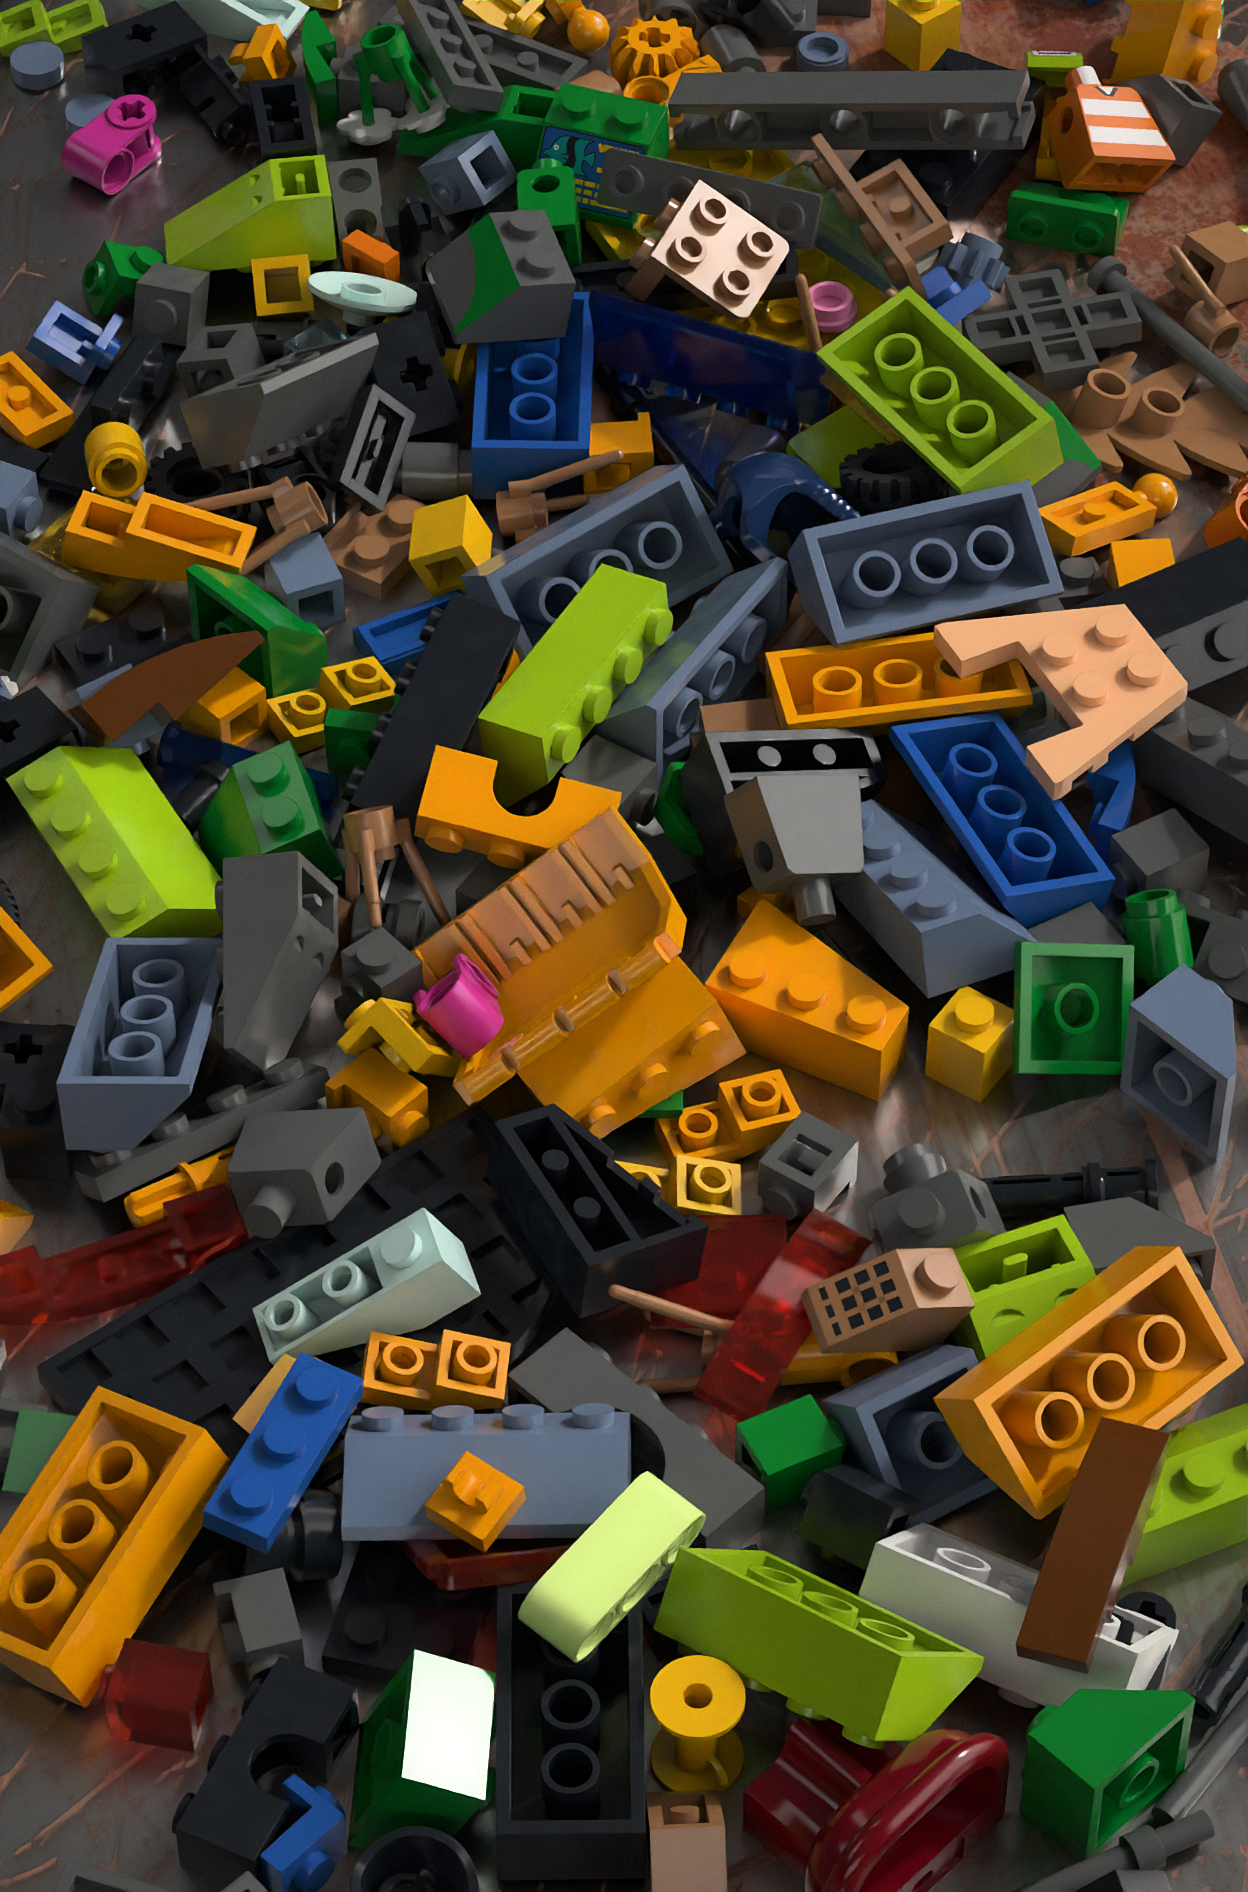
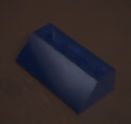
(710, 361)

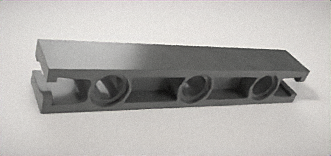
(853, 110)

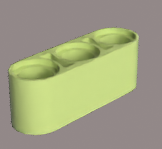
(611, 1566)

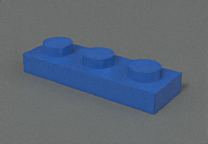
(283, 1453)

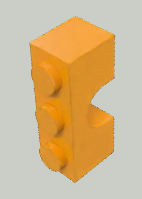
(462, 811)

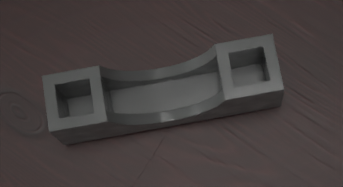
(596, 764)
(678, 1452)

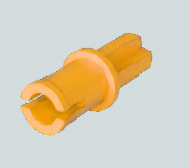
(146, 1203)

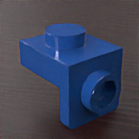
(75, 342)
(313, 1844)

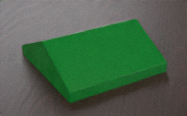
(1071, 1007)

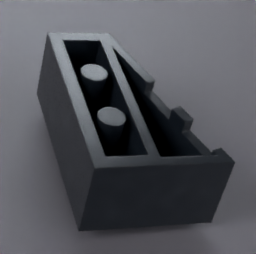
(734, 757)
(588, 1213)

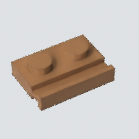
(376, 548)

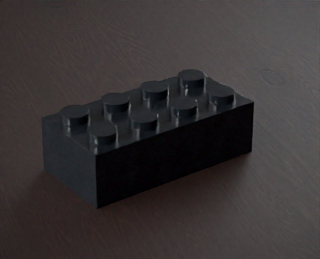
(958, 179)
(569, 1752)

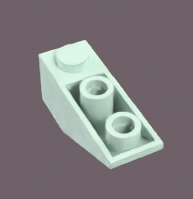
(384, 1285)

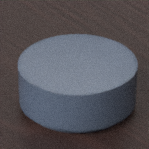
(822, 53)
(37, 65)
(84, 109)

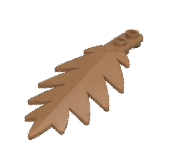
(1153, 420)

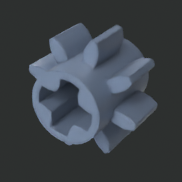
(973, 260)

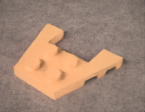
(1091, 666)

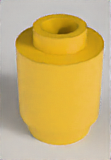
(115, 459)

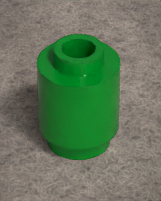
(1158, 932)

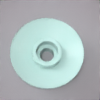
(362, 295)

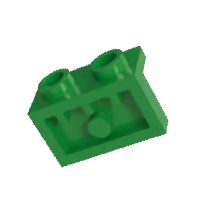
(1066, 218)

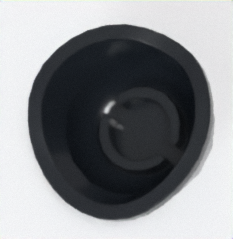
(414, 1862)

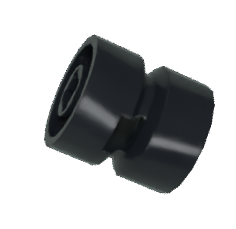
(306, 1546)

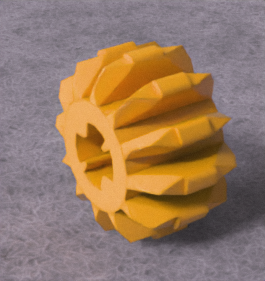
(650, 49)

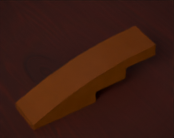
(1093, 1545)

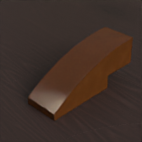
(161, 685)

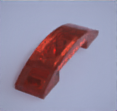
(122, 1266)
(774, 1320)

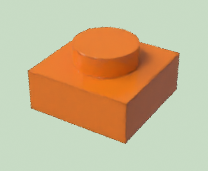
(370, 257)

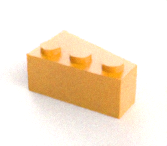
(1168, 40)
(809, 1005)
(636, 1052)

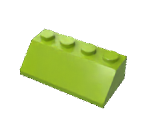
(944, 396)
(572, 679)
(120, 843)
(1198, 1497)
(813, 1643)

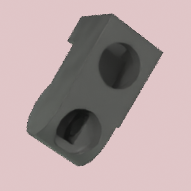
(358, 207)

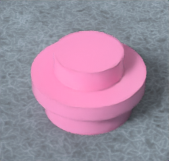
(832, 306)

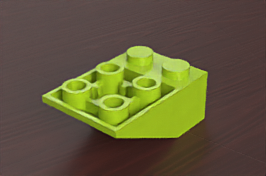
(263, 214)
(1018, 1281)

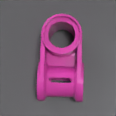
(114, 145)
(462, 1007)

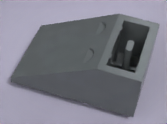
(273, 951)

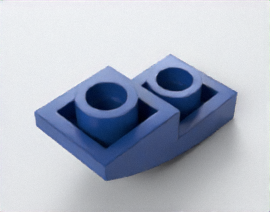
(1112, 797)

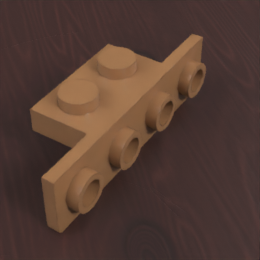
(892, 212)

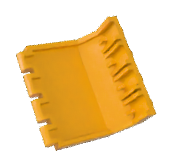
(560, 944)

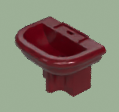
(876, 1816)

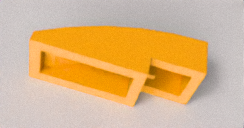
(152, 539)

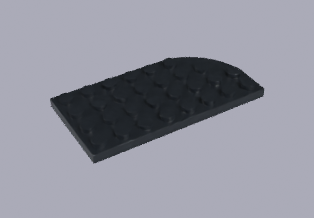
(199, 1342)

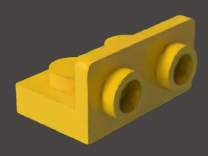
(401, 1036)

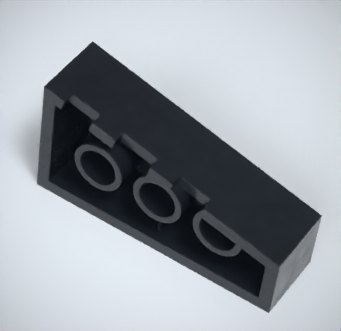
(438, 705)

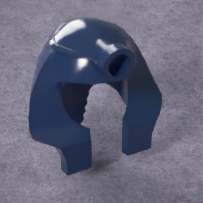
(773, 494)

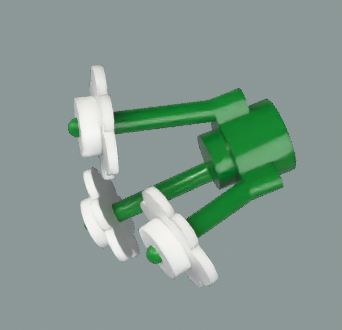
(390, 57)

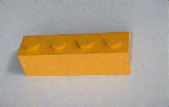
(886, 686)
(1119, 1348)
(100, 1539)

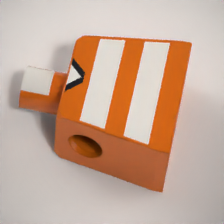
(1106, 137)

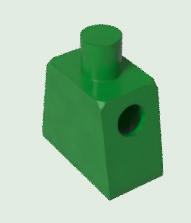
(553, 189)

